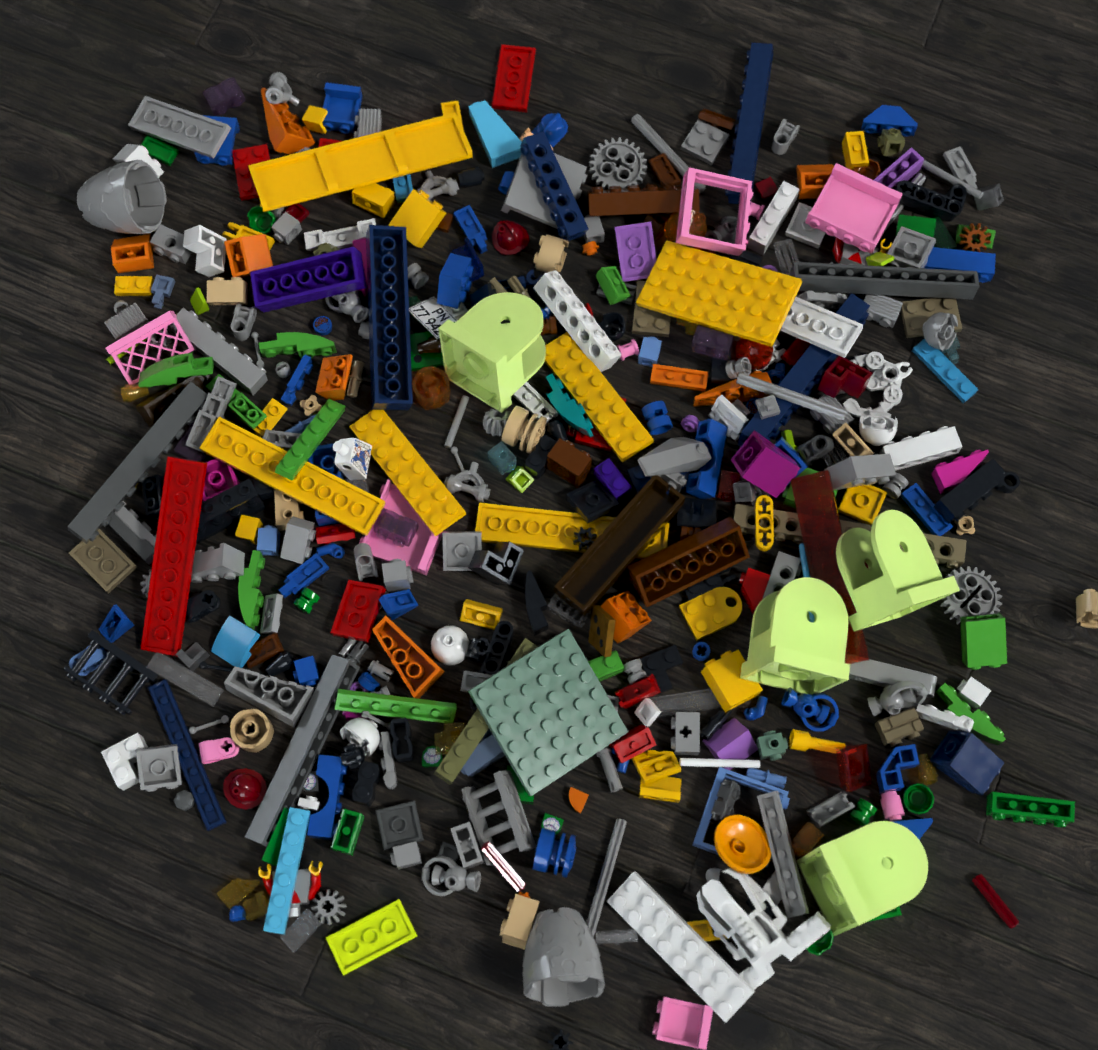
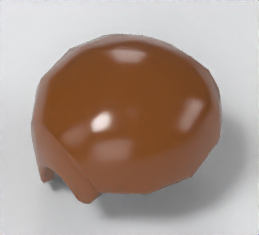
(871, 171)

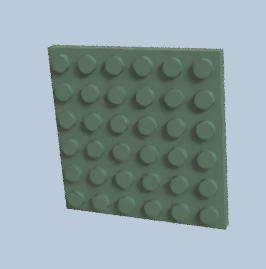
(548, 712)

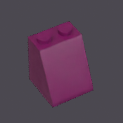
(765, 464)

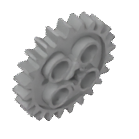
(622, 151)
(977, 603)

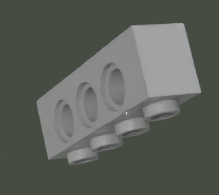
(783, 563)

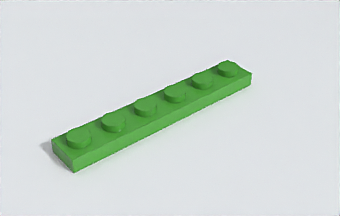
(310, 439)
(395, 706)

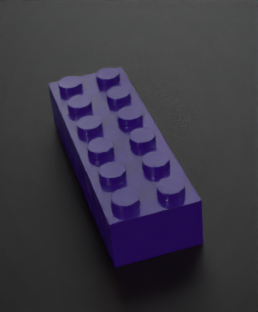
(308, 279)

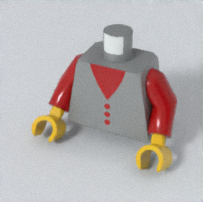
(852, 255)
(306, 886)

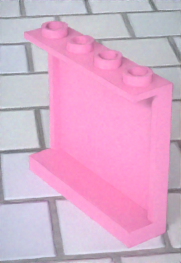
(854, 208)
(423, 546)

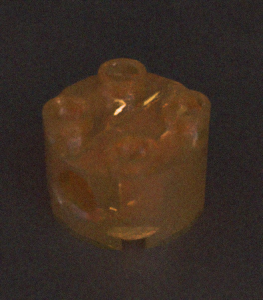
(697, 225)
(431, 387)

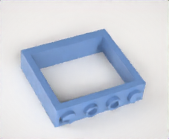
(740, 779)

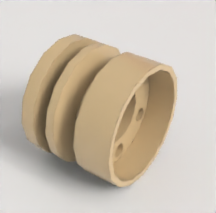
(522, 429)

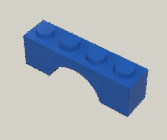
(704, 482)
(323, 823)

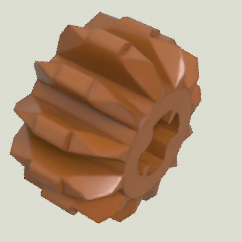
(981, 238)

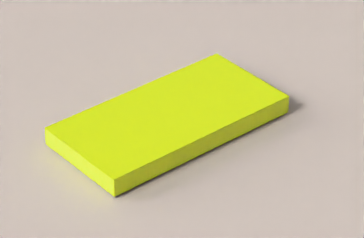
(371, 937)

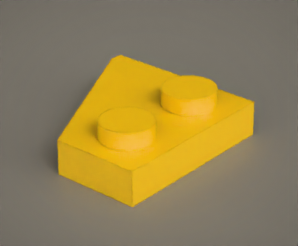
(656, 765)

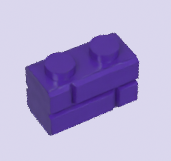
(613, 480)

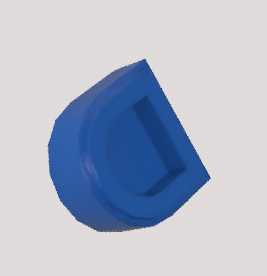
(368, 682)

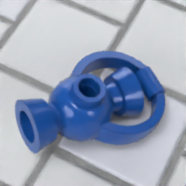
(806, 706)

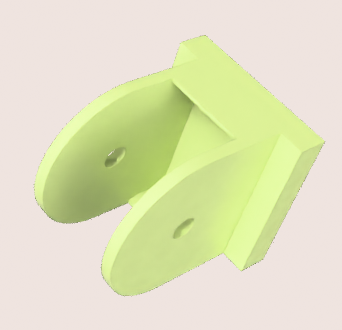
(490, 356)
(895, 579)
(792, 650)
(865, 873)

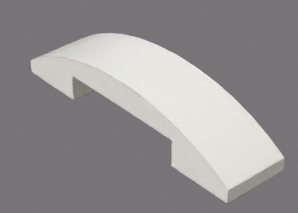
(341, 238)

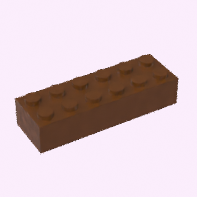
(637, 200)
(688, 561)

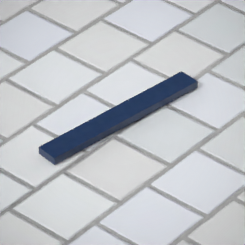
(188, 755)

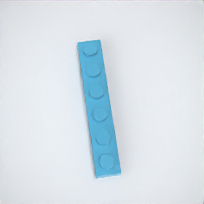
(286, 871)

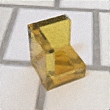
(256, 906)

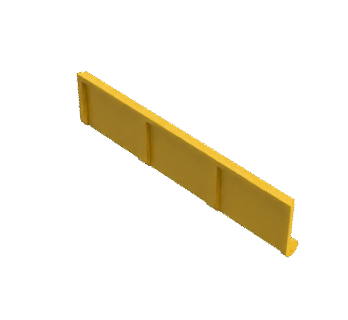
(360, 162)

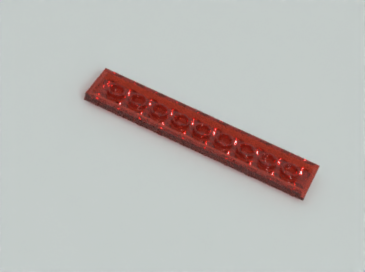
(820, 534)

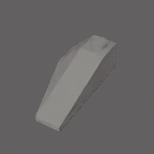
(675, 456)

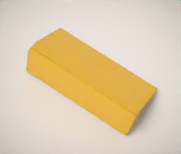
(480, 614)

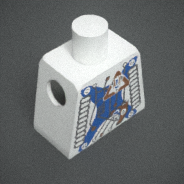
(352, 457)

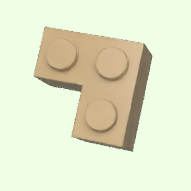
(519, 922)

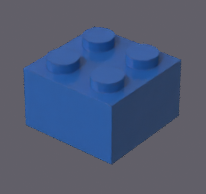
(454, 281)

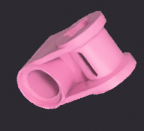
(214, 750)

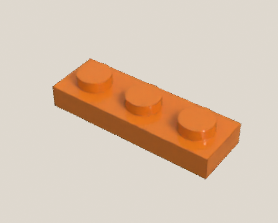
(679, 377)

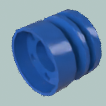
(554, 853)

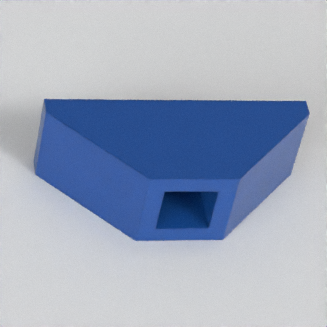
(889, 117)

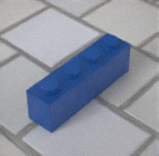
(963, 260)

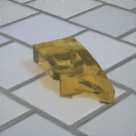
(236, 891)

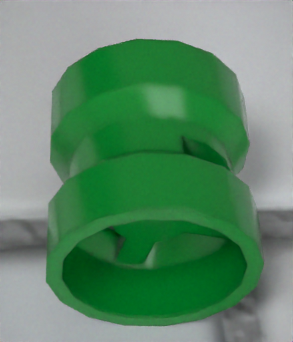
(306, 600)
(863, 812)

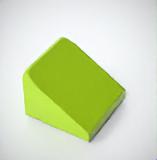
(879, 259)
(199, 302)
(520, 479)

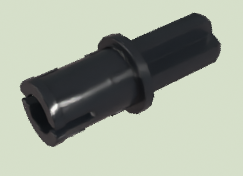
(714, 724)

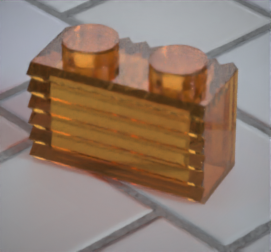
(805, 839)

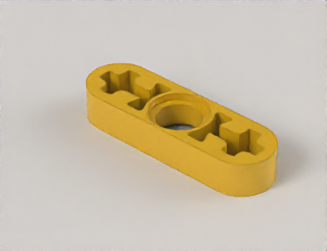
(769, 536)

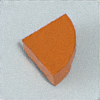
(577, 799)

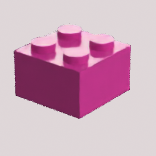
(218, 478)

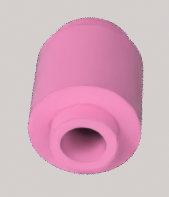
(892, 806)

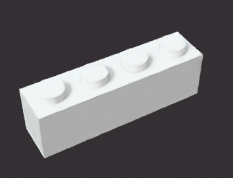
(773, 218)
(923, 448)

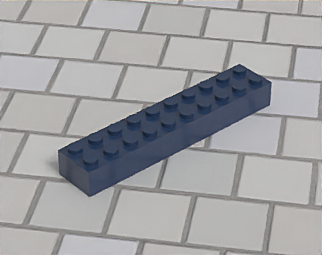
(388, 318)
(804, 376)

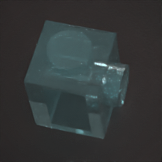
(502, 458)

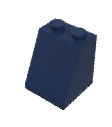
(967, 761)

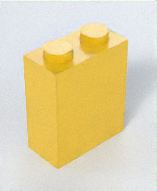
(419, 217)
(725, 680)

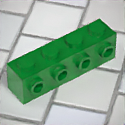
(1030, 808)

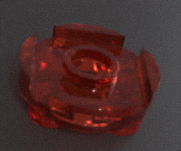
(757, 361)

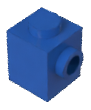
(306, 672)

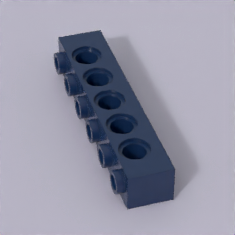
(539, 144)

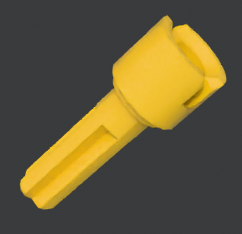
(803, 741)

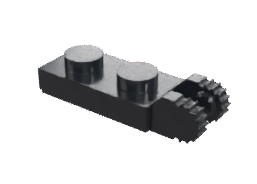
(709, 584)

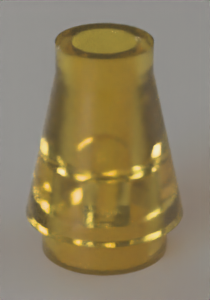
(133, 392)
(926, 771)

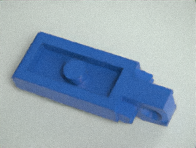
(471, 227)
(296, 381)
(304, 575)

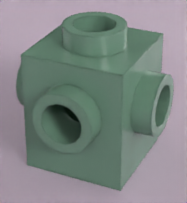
(766, 750)

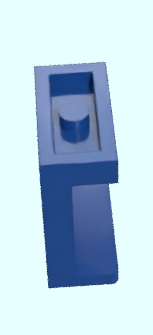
(342, 107)
(224, 155)

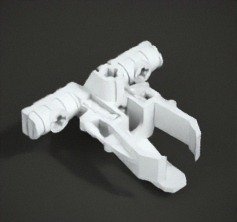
(755, 934)

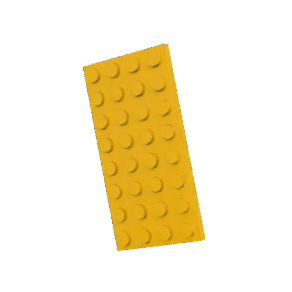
(719, 293)

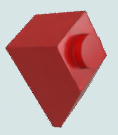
(753, 587)

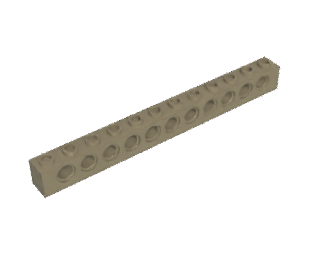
(955, 547)

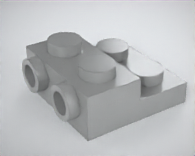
(910, 249)
(159, 767)

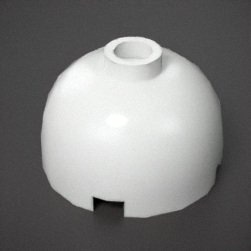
(877, 427)
(449, 645)
(362, 733)

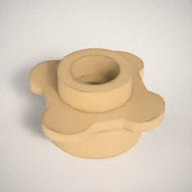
(310, 410)
(968, 521)

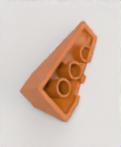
(283, 128)
(732, 391)

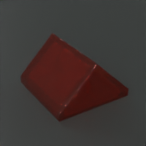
(853, 767)

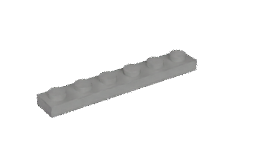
(782, 854)

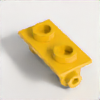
(274, 412)

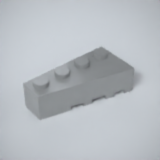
(274, 696)

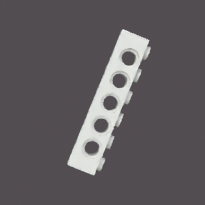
(577, 320)

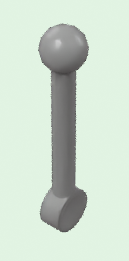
(254, 335)
(454, 450)
(365, 714)
(224, 719)

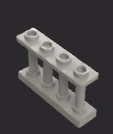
(514, 810)

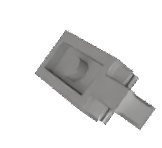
(960, 166)

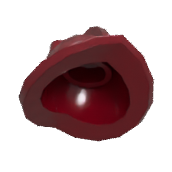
(509, 237)
(244, 788)

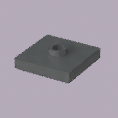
(399, 825)

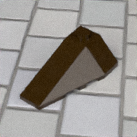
(157, 404)

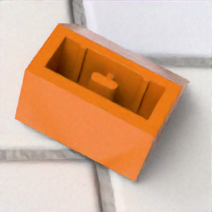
(812, 179)
(132, 254)
(248, 254)
(334, 377)
(628, 615)

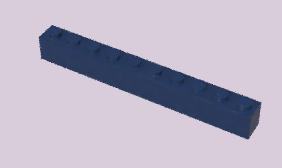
(750, 116)

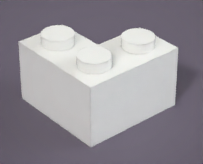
(138, 152)
(209, 249)
(121, 760)

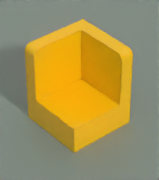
(313, 119)
(248, 528)

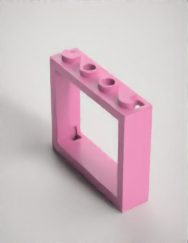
(720, 181)

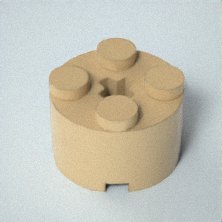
(551, 254)
(1087, 609)
(252, 719)

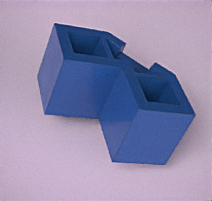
(889, 774)

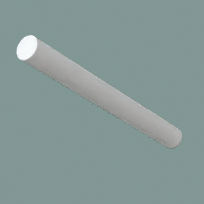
(699, 762)

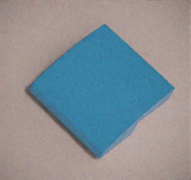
(234, 642)

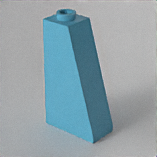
(496, 137)

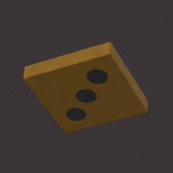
(601, 631)

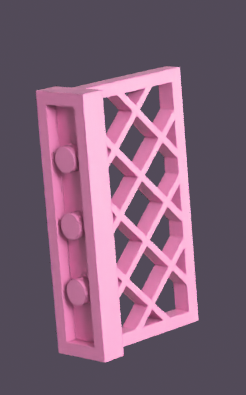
(141, 334)

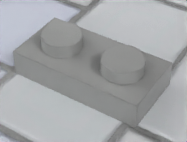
(271, 614)

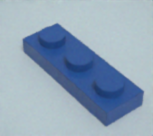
(925, 510)

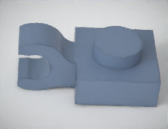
(161, 287)

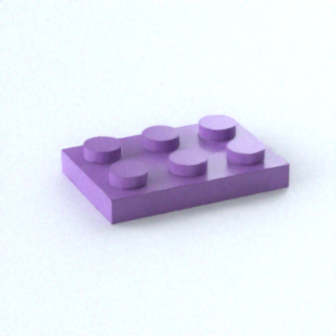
(635, 250)

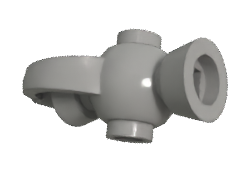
(349, 304)
(895, 700)
(455, 877)

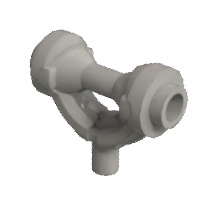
(280, 90)
(447, 185)
(455, 484)

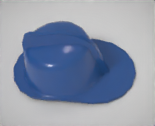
(553, 127)

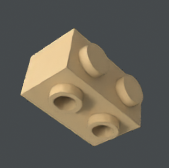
(227, 291)
(285, 509)

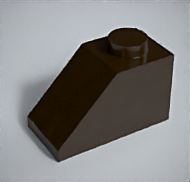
(658, 224)

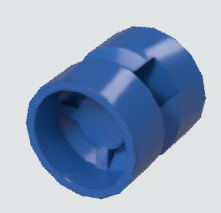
(657, 419)

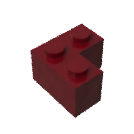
(844, 376)

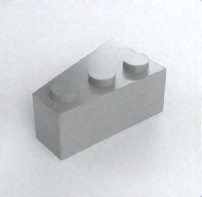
(861, 471)
(217, 563)

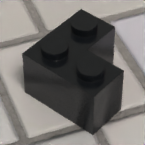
(497, 565)

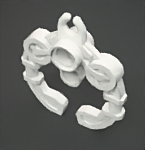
(891, 386)

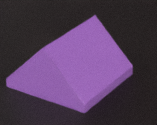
(731, 742)

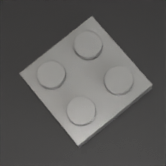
(704, 142)
(459, 549)

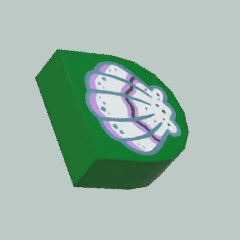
(430, 759)
(552, 823)

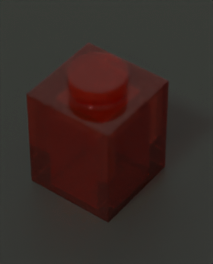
(725, 488)

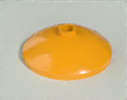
(749, 840)

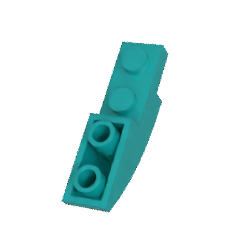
(568, 409)

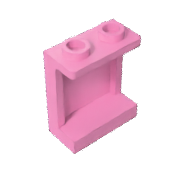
(683, 1023)

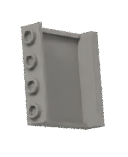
(527, 198)

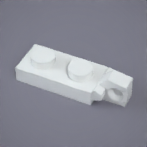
(944, 718)

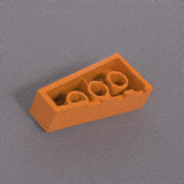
(411, 662)

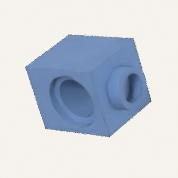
(649, 351)
(268, 541)

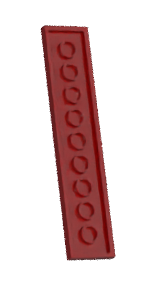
(173, 555)

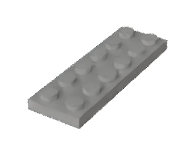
(179, 127)

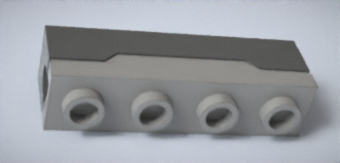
(134, 533)

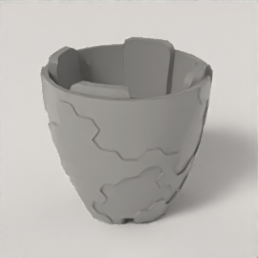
(124, 198)
(561, 959)

